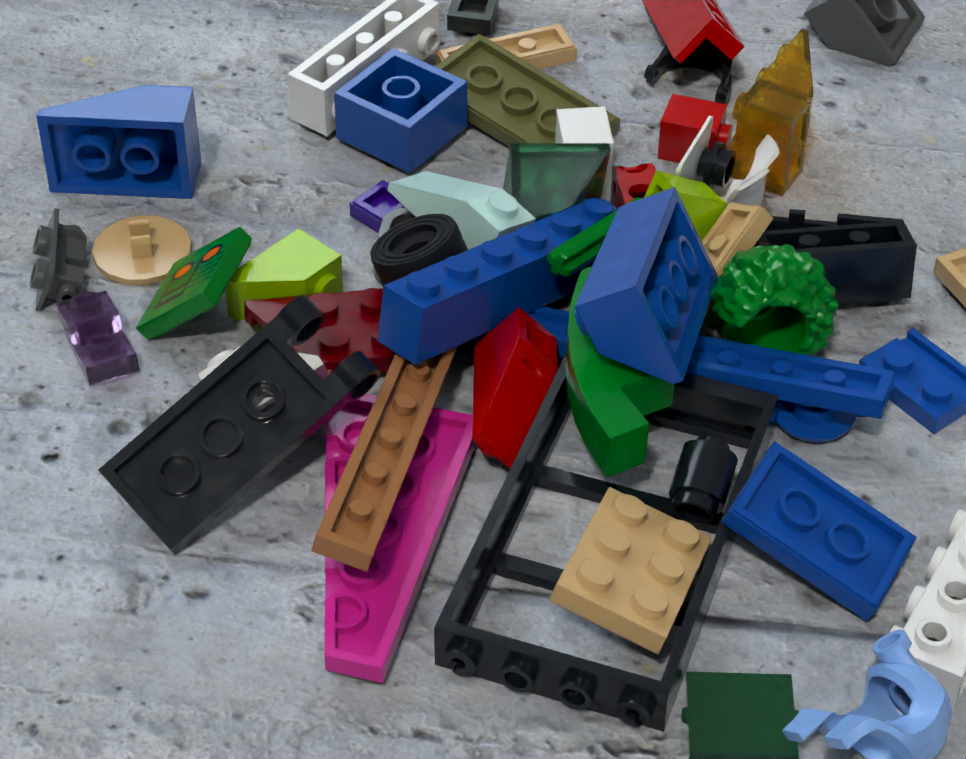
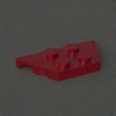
(348, 326)

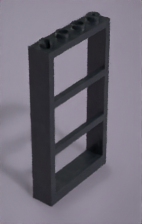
(698, 408)

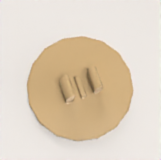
(140, 249)

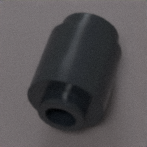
(702, 479)

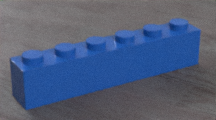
(481, 286)

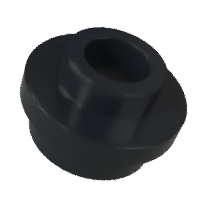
(716, 165)

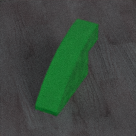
(609, 399)

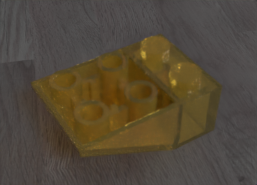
(778, 107)

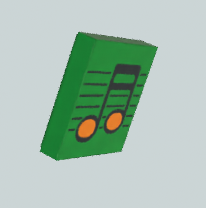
(194, 284)

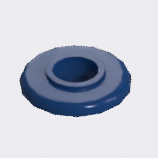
(812, 424)

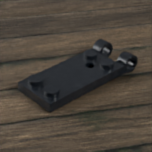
(215, 439)

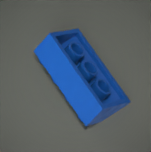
(648, 288)

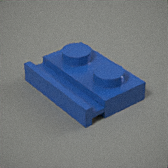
(926, 380)

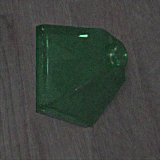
(555, 175)

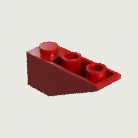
(510, 382)

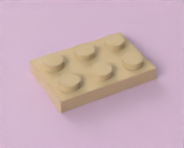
(631, 570)

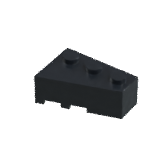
(860, 254)

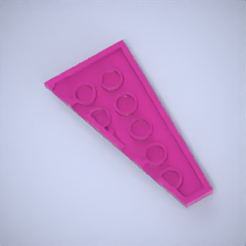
(372, 607)

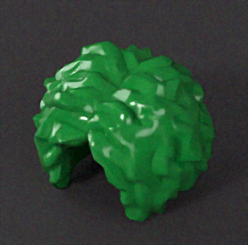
(775, 300)

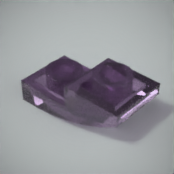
(97, 337)

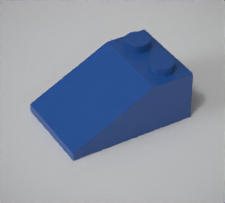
(123, 143)

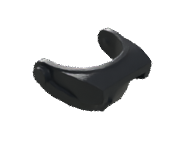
(704, 57)

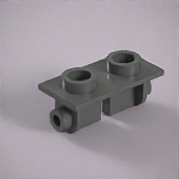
(60, 267)

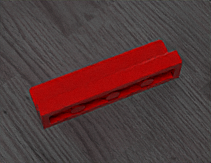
(689, 22)

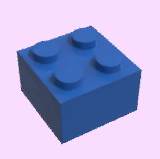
(401, 110)

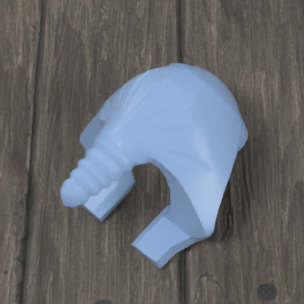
(900, 715)

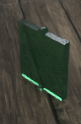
(739, 715)

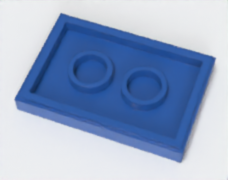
(820, 530)

